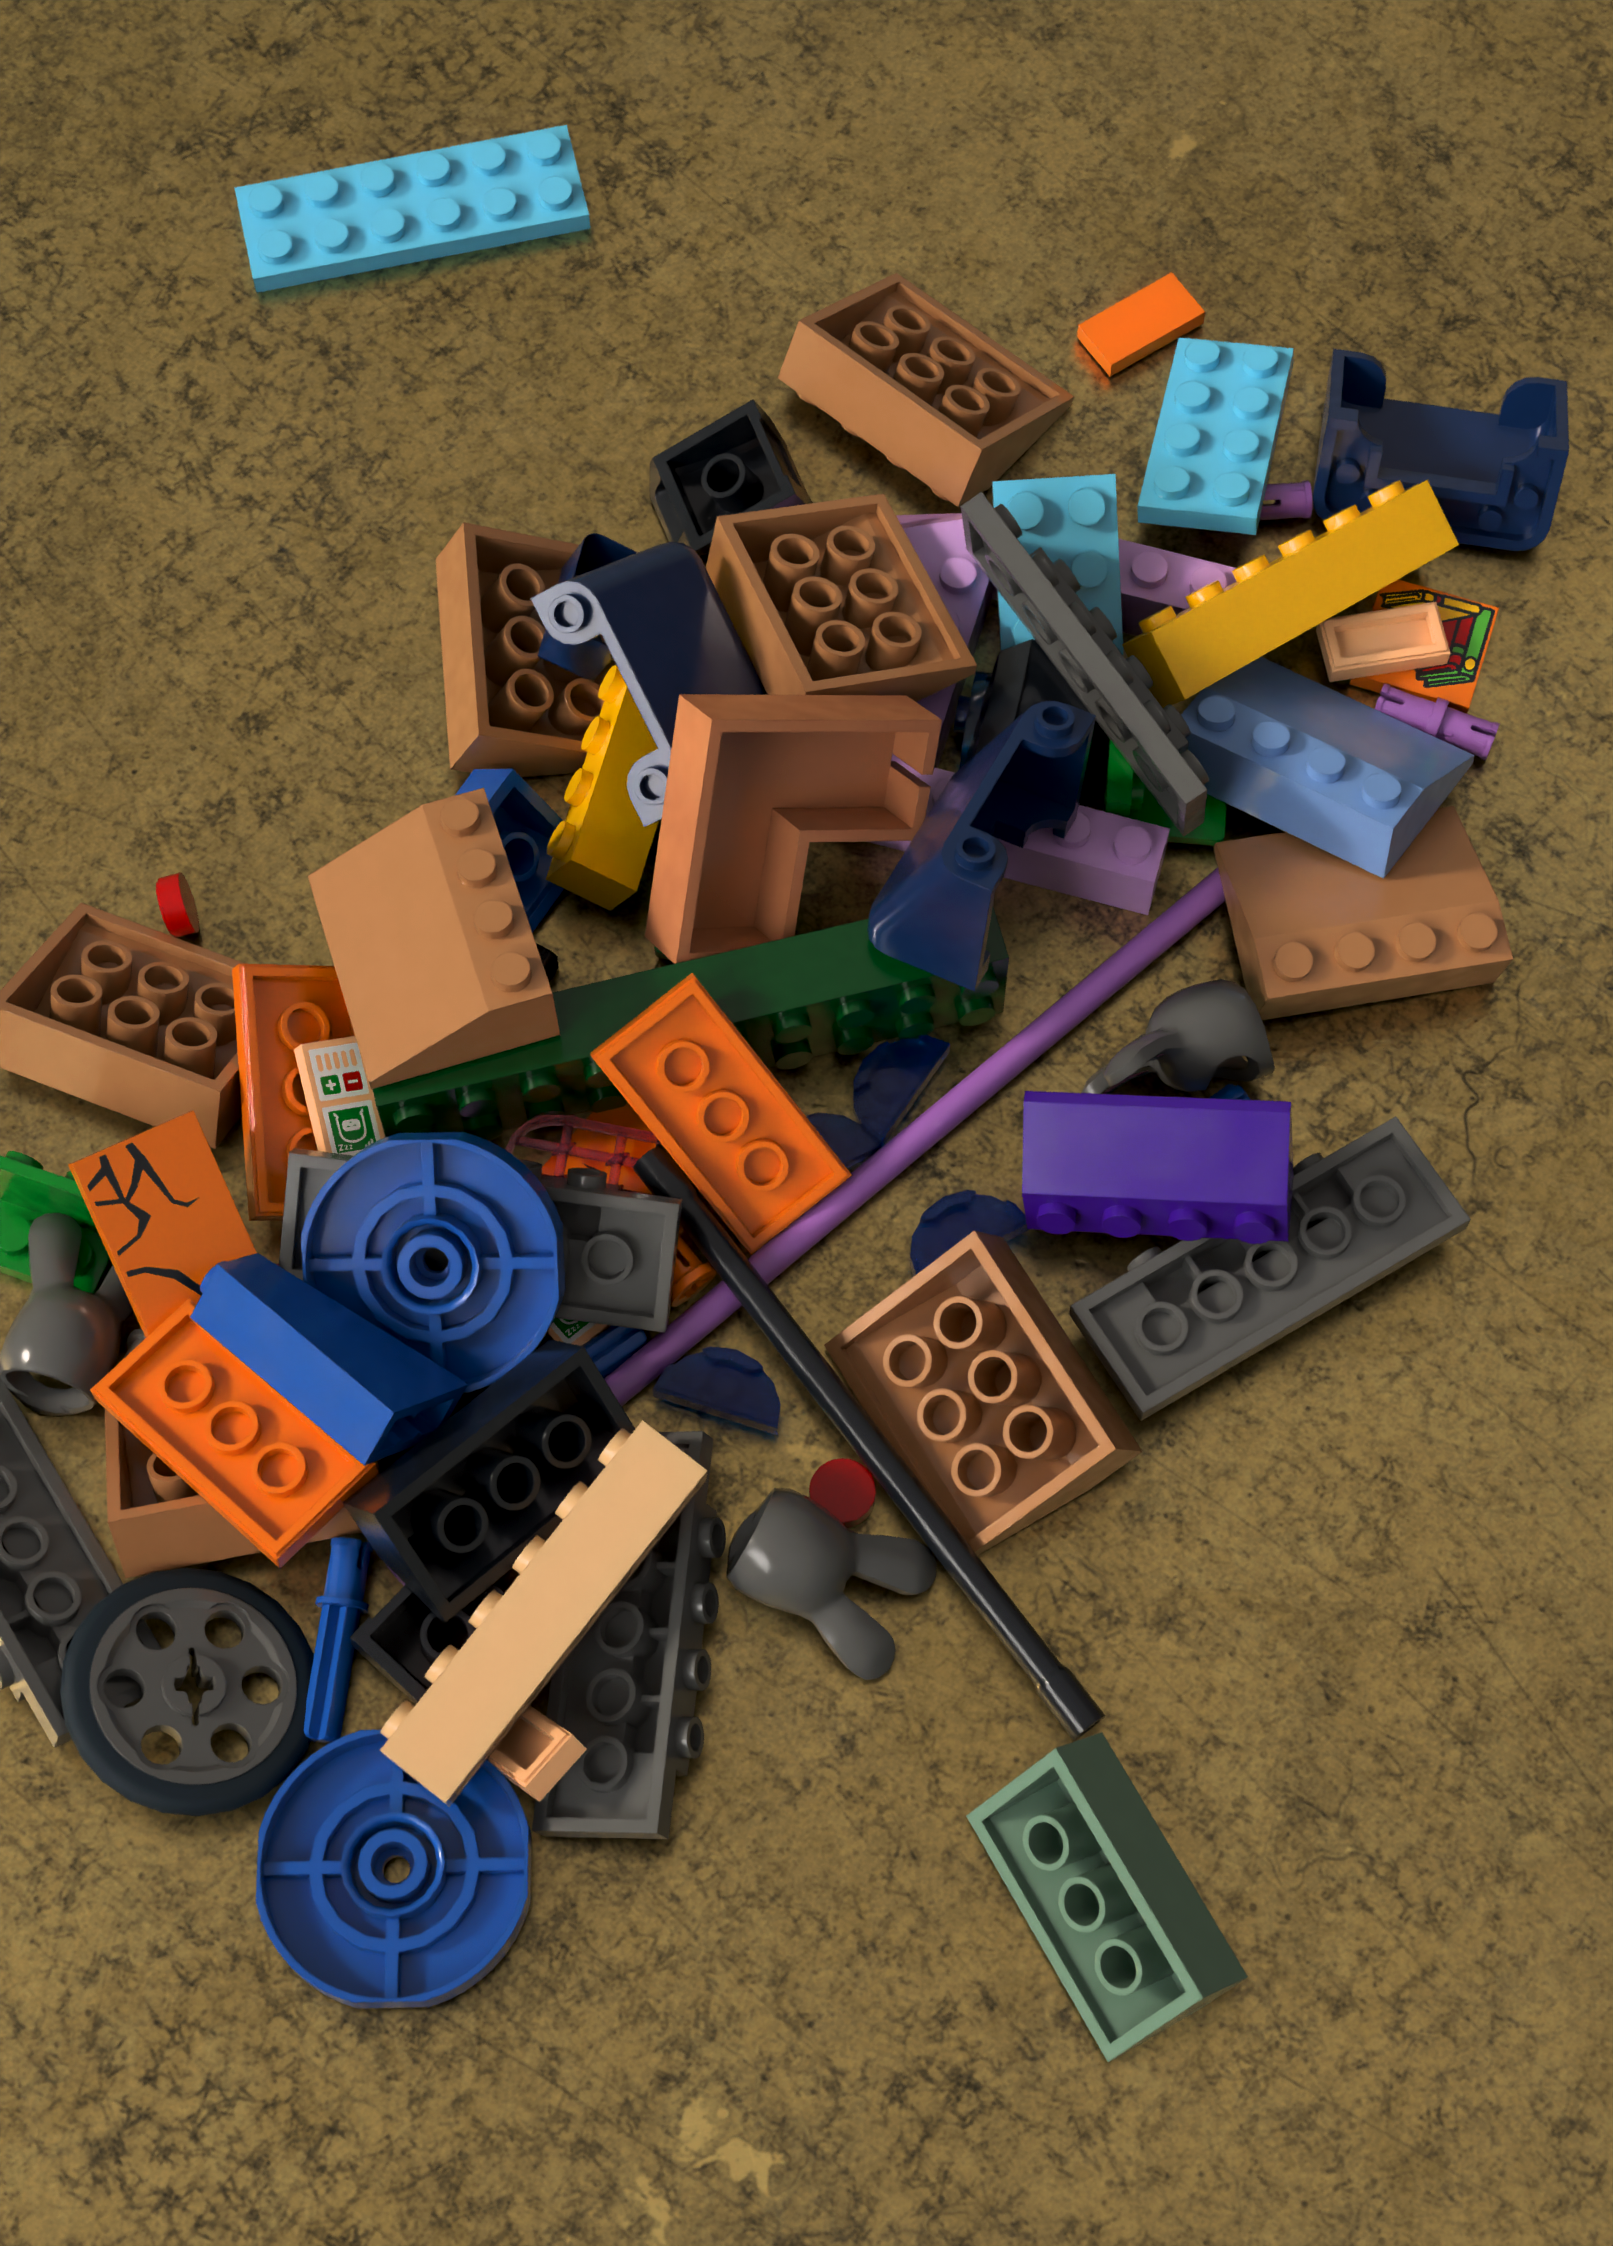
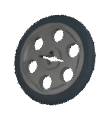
(112, 1735)

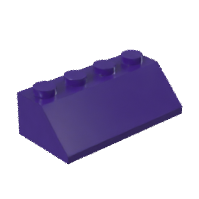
(1157, 1166)

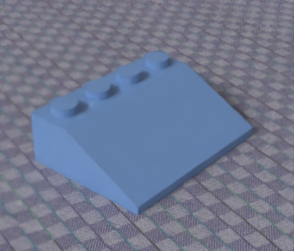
(1320, 763)

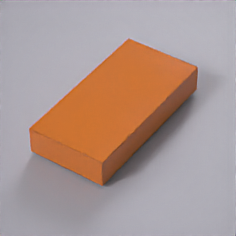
(1140, 324)

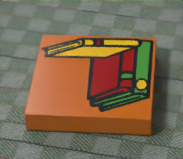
(1467, 631)

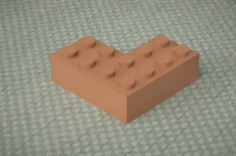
(758, 785)

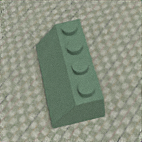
(1105, 1895)

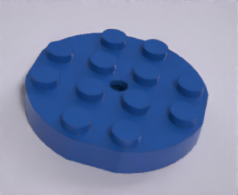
(475, 1205)
(380, 1939)

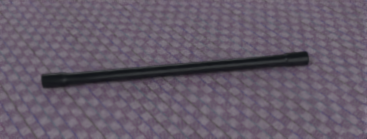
(1052, 1680)

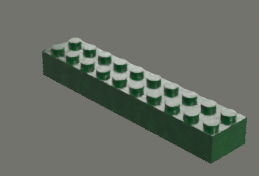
(782, 995)

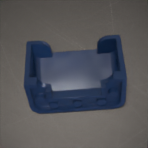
(1486, 469)
(665, 639)
(945, 884)

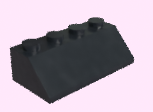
(490, 1477)

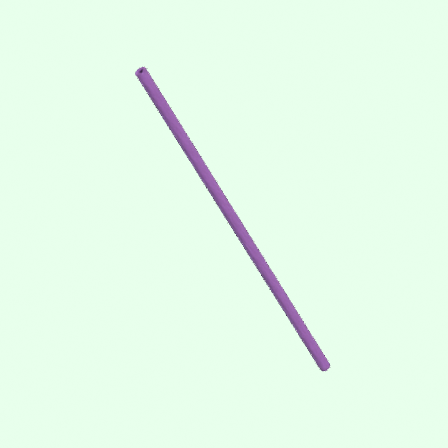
(921, 1135)

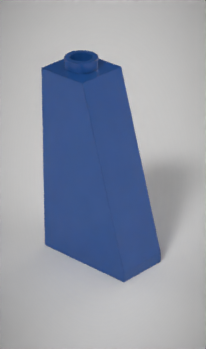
(326, 1359)

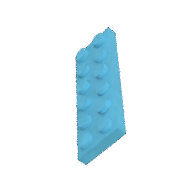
(412, 208)

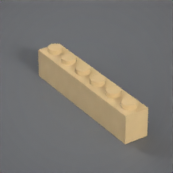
(543, 1613)

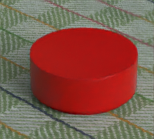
(177, 905)
(844, 1490)

